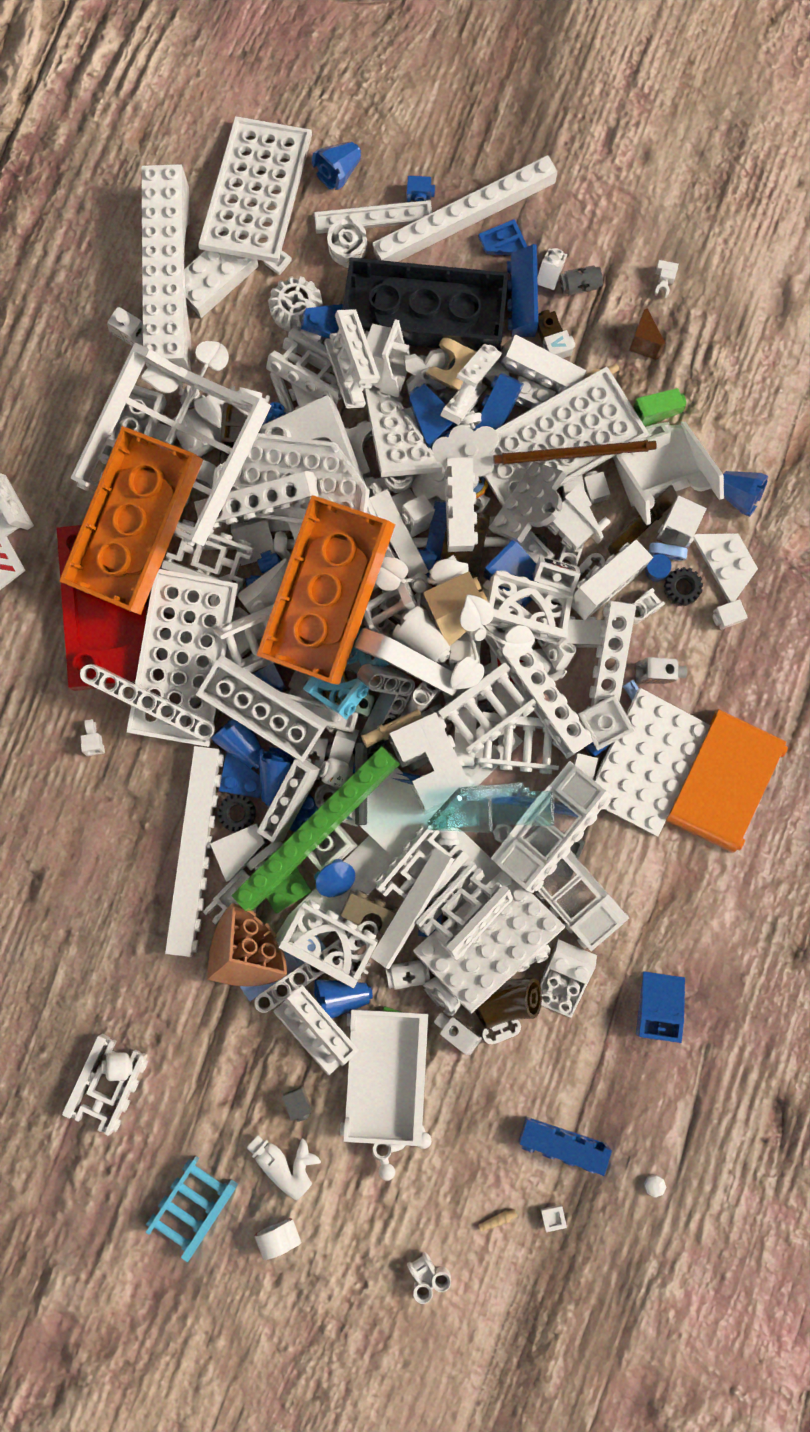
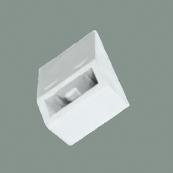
(566, 977)

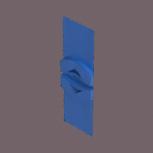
(437, 529)

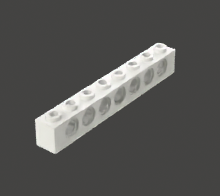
(544, 709)

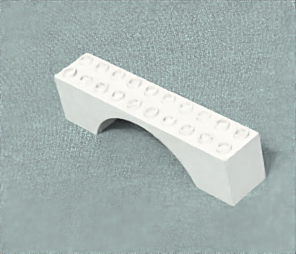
(163, 240)

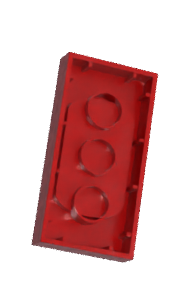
(97, 629)

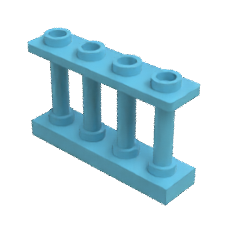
(212, 1209)

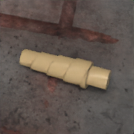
(498, 1220)

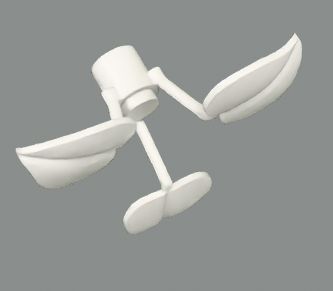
(209, 408)
(394, 570)
(472, 618)

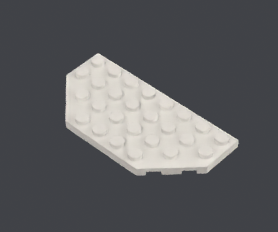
(283, 456)

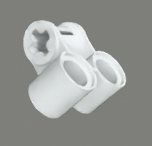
(425, 1276)

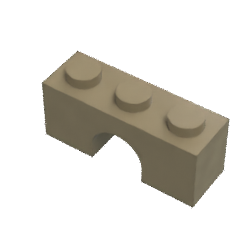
(358, 905)

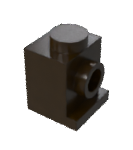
(546, 330)

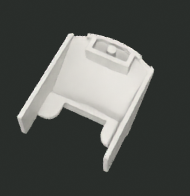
(676, 462)

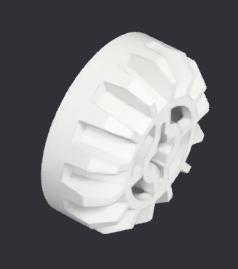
(279, 300)

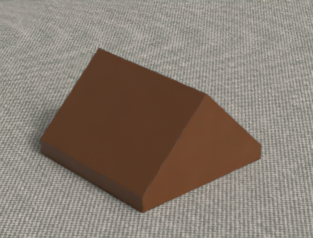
(647, 338)

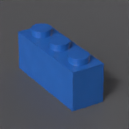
(500, 401)

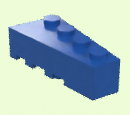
(565, 1145)

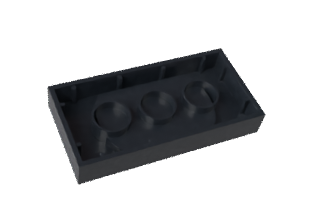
(428, 301)

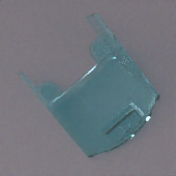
(483, 805)

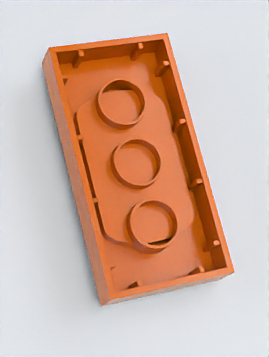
(131, 519)
(325, 589)

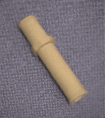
(383, 731)

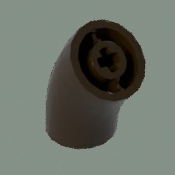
(512, 1001)

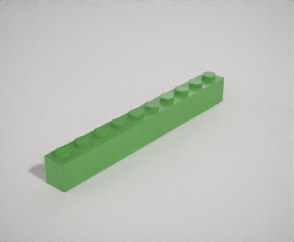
(316, 829)

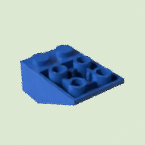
(661, 1007)

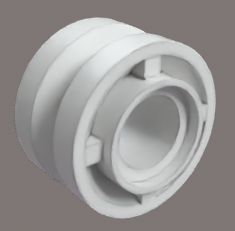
(399, 485)

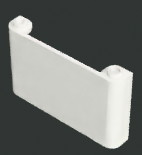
(386, 1078)

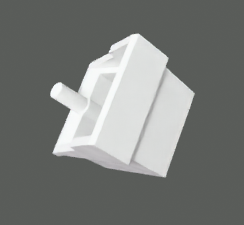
(388, 354)
(576, 521)

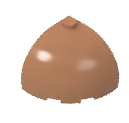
(244, 951)

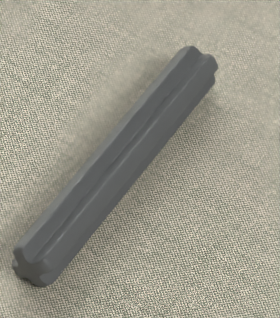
(361, 757)

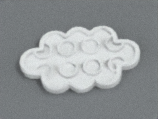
(461, 443)

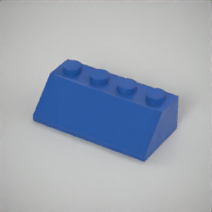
(524, 292)

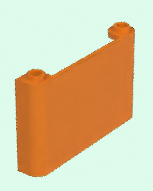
(726, 781)

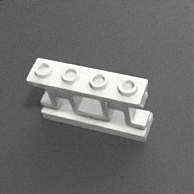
(312, 353)
(351, 358)
(203, 570)
(408, 860)
(475, 921)
(90, 1077)

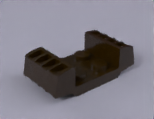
(474, 557)

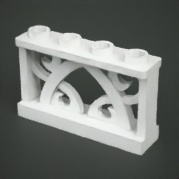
(542, 595)
(300, 950)

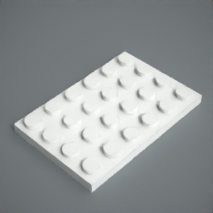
(652, 762)
(498, 951)

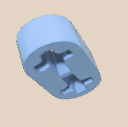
(671, 551)

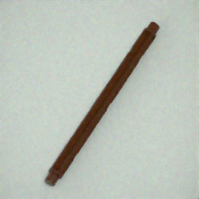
(574, 452)

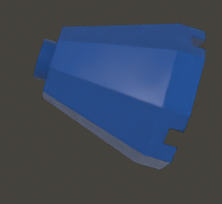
(336, 163)
(744, 489)

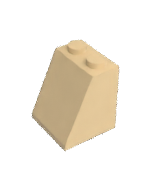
(448, 601)

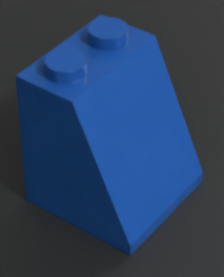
(427, 412)
(515, 562)

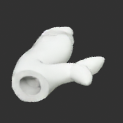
(275, 1166)

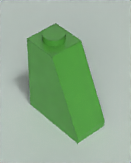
(659, 406)

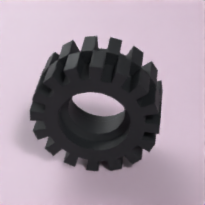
(692, 578)
(225, 807)

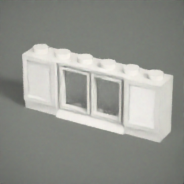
(535, 850)
(581, 902)

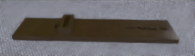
(638, 525)

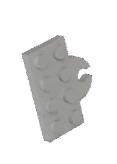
(530, 502)

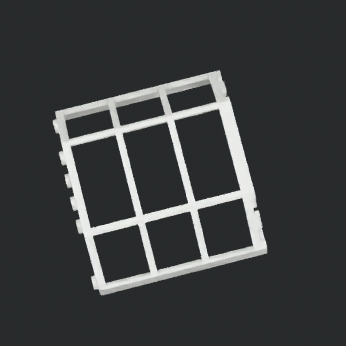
(120, 396)

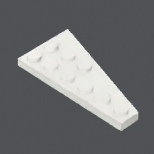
(396, 438)

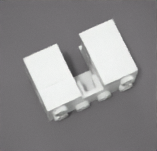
(429, 739)

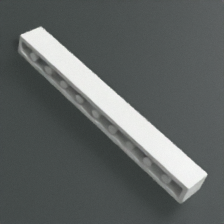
(466, 211)
(193, 852)

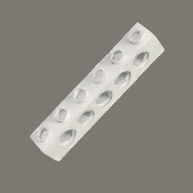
(303, 482)
(616, 674)

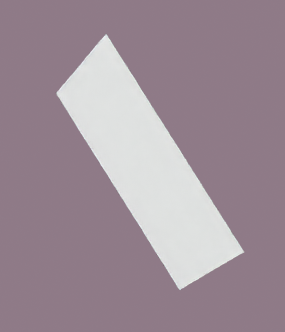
(395, 818)

